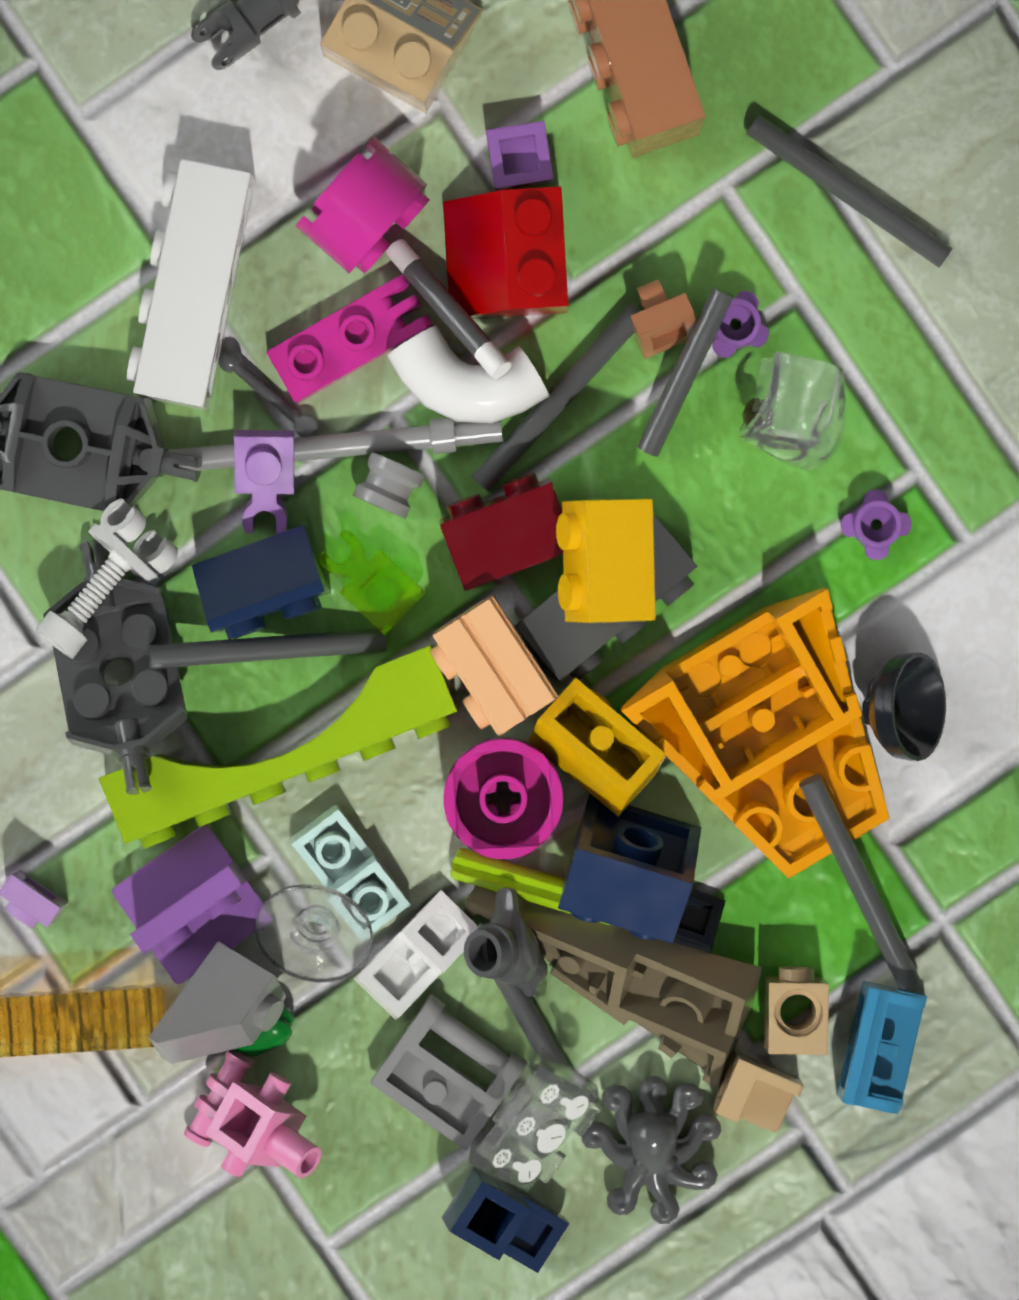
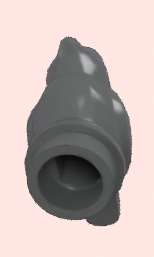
(506, 947)

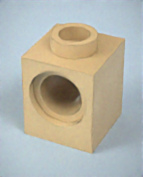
(805, 1037)

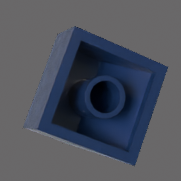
(631, 870)

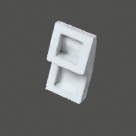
(416, 955)

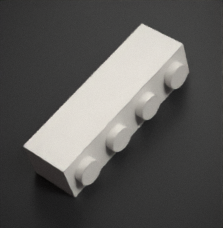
(192, 285)

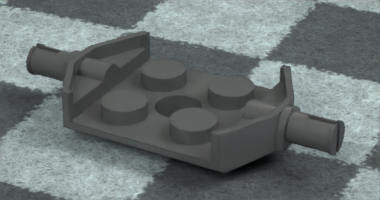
(119, 444)
(128, 716)

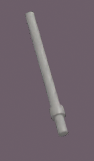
(440, 436)

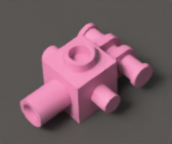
(252, 1121)

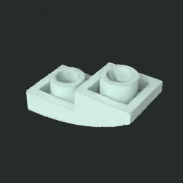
(349, 865)

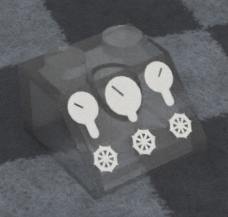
(535, 1121)

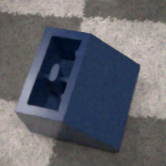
(259, 581)

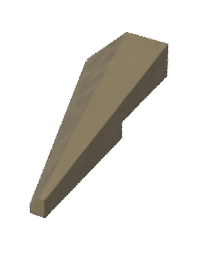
(670, 989)

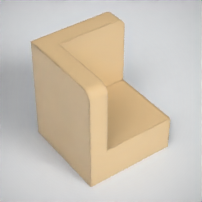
(755, 1092)

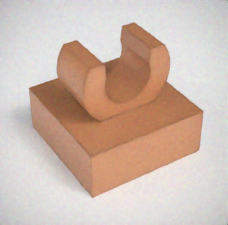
(662, 321)

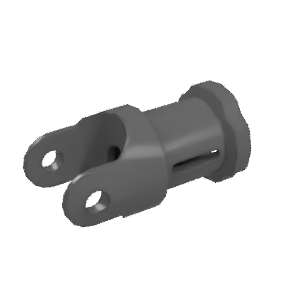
(248, 22)

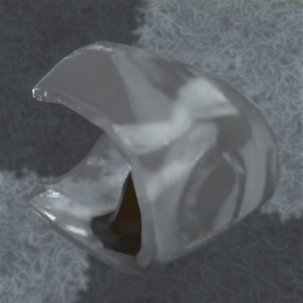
(796, 410)

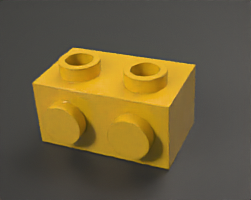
(607, 560)
(597, 746)

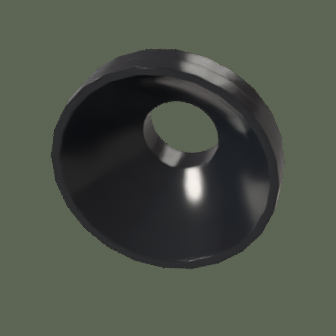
(907, 706)

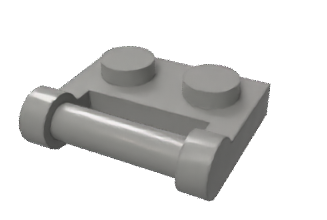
(436, 1088)

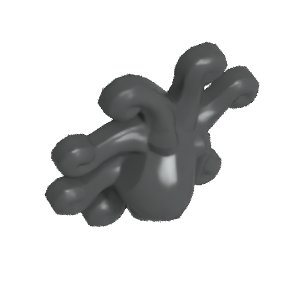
(652, 1145)

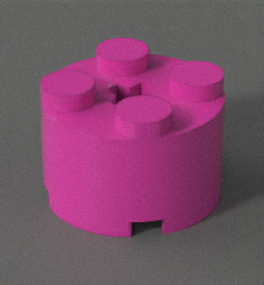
(363, 206)
(529, 819)

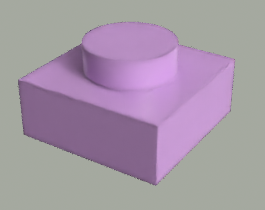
(31, 900)

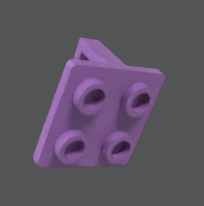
(189, 903)

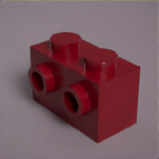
(504, 532)

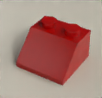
(507, 252)

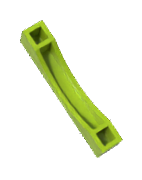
(394, 700)

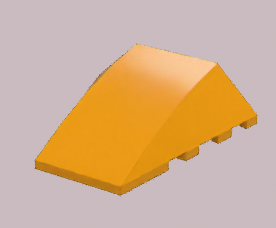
(762, 715)

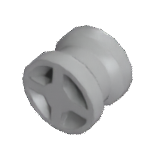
(388, 485)

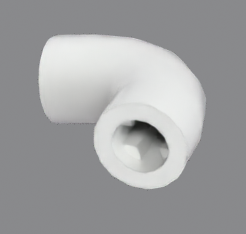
(463, 389)

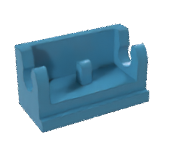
(880, 1047)

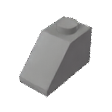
(219, 1008)

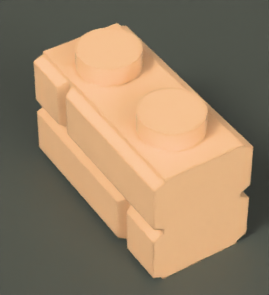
(493, 665)

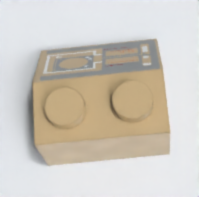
(401, 43)

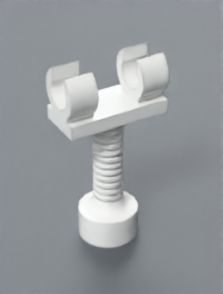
(149, 558)

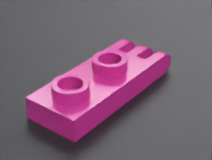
(347, 340)

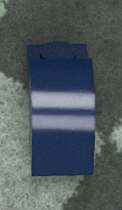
(504, 1220)

